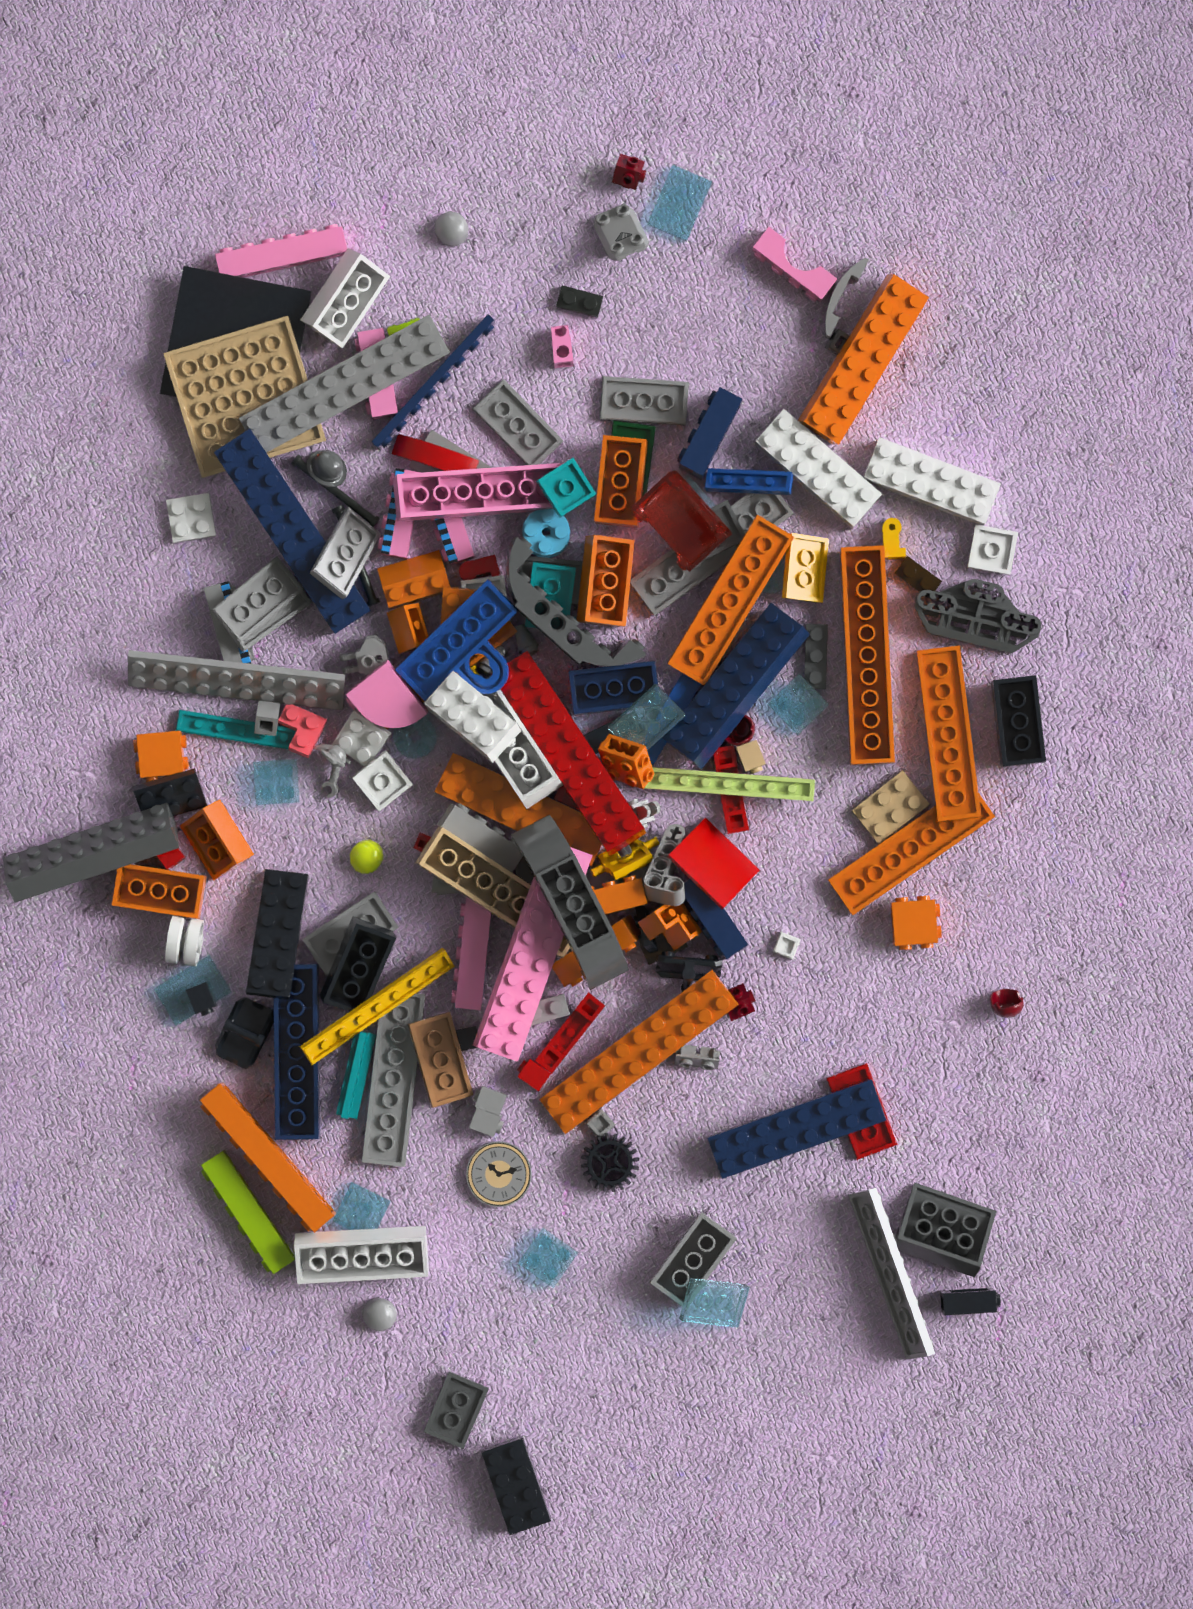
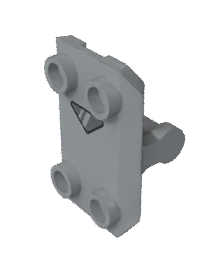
(620, 232)

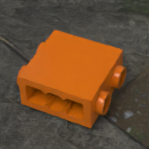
(160, 754)
(626, 761)
(915, 922)

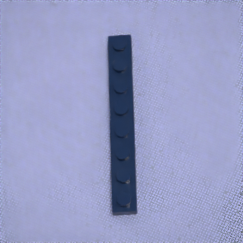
(428, 390)

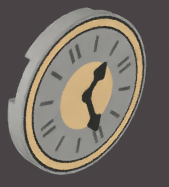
(498, 1174)

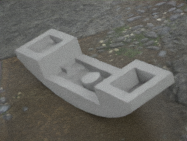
(854, 273)

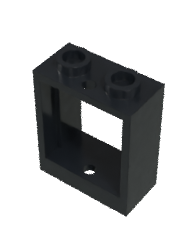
(969, 1301)

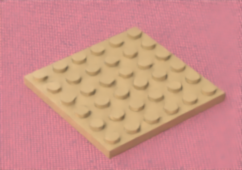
(232, 377)

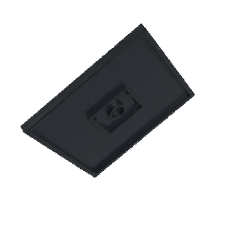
(223, 303)

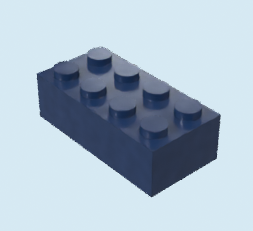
(710, 433)
(610, 687)
(715, 921)

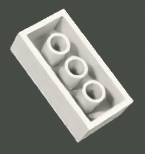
(345, 298)
(472, 716)

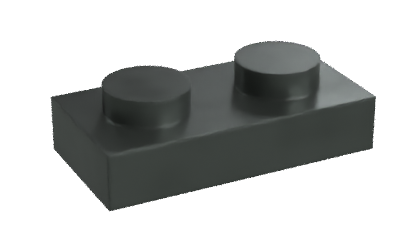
(579, 301)

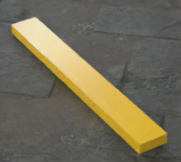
(377, 1006)

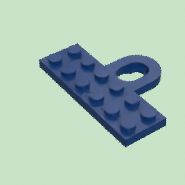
(457, 641)

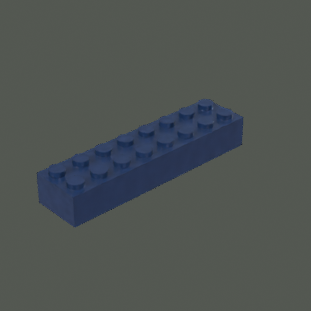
(736, 685)
(294, 1077)
(796, 1128)

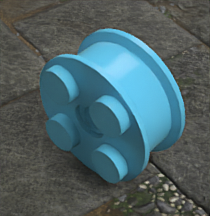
(542, 521)

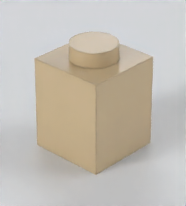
(751, 757)

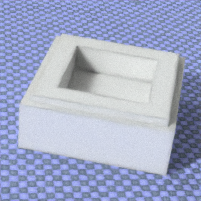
(786, 945)

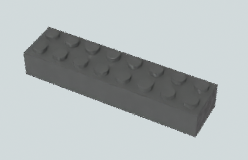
(90, 852)

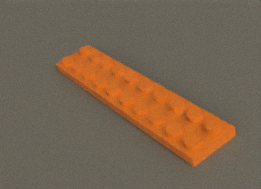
(639, 1051)

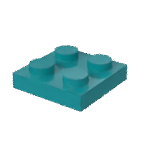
(566, 487)

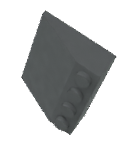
(945, 1230)

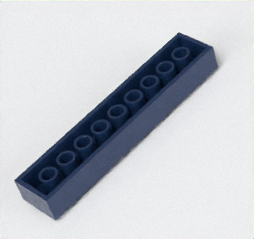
(286, 525)

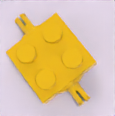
(621, 867)

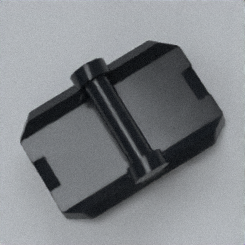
(686, 968)
(244, 1032)

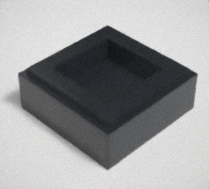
(466, 1037)

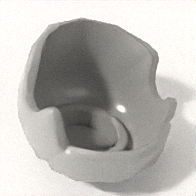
(451, 228)
(379, 1314)

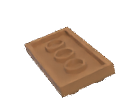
(440, 1059)

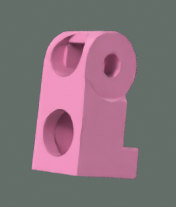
(561, 346)

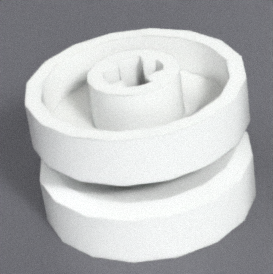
(187, 941)

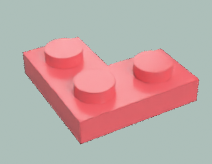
(307, 728)

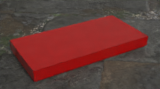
(870, 1139)

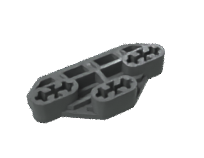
(981, 613)

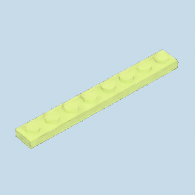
(732, 784)

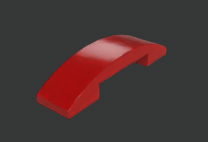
(431, 454)
(732, 805)
(570, 1032)

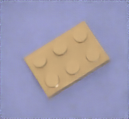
(890, 807)

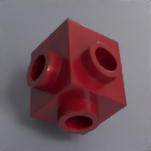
(629, 172)
(744, 999)

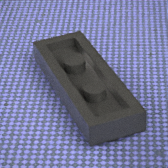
(816, 655)

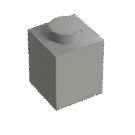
(267, 718)
(489, 1100)
(486, 1122)

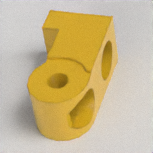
(890, 539)

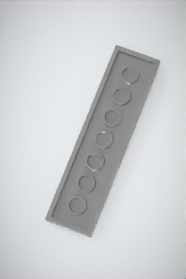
(666, 582)
(392, 1086)
(891, 1273)

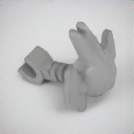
(337, 758)

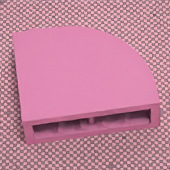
(386, 699)

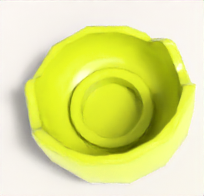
(366, 856)

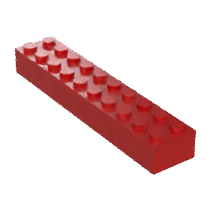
(570, 756)

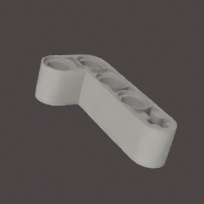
(659, 879)

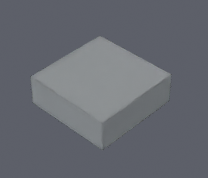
(600, 1123)

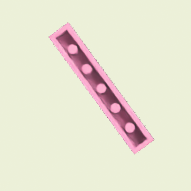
(283, 253)
(472, 956)

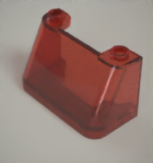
(682, 520)

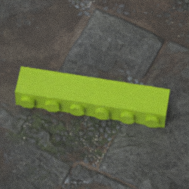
(248, 1212)

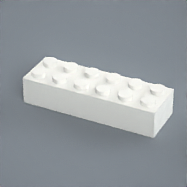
(818, 468)
(931, 481)
(523, 761)
(361, 1254)

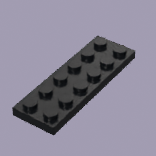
(277, 934)

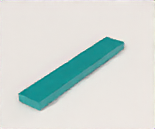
(231, 729)

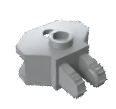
(366, 656)
(644, 810)

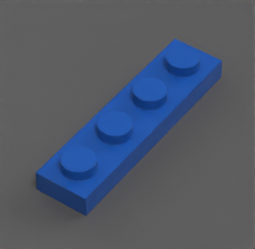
(749, 481)

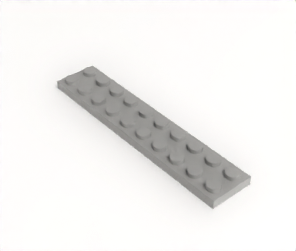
(346, 384)
(236, 680)

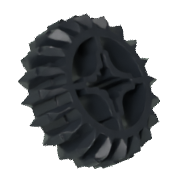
(626, 1171)

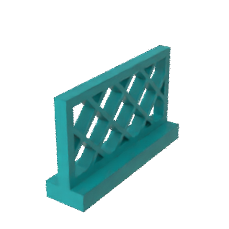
(356, 1075)

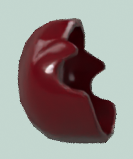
(742, 732)
(1006, 1003)

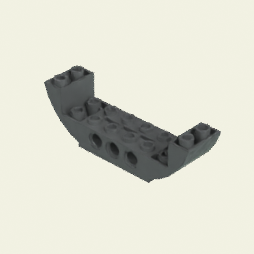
(527, 596)
(572, 901)

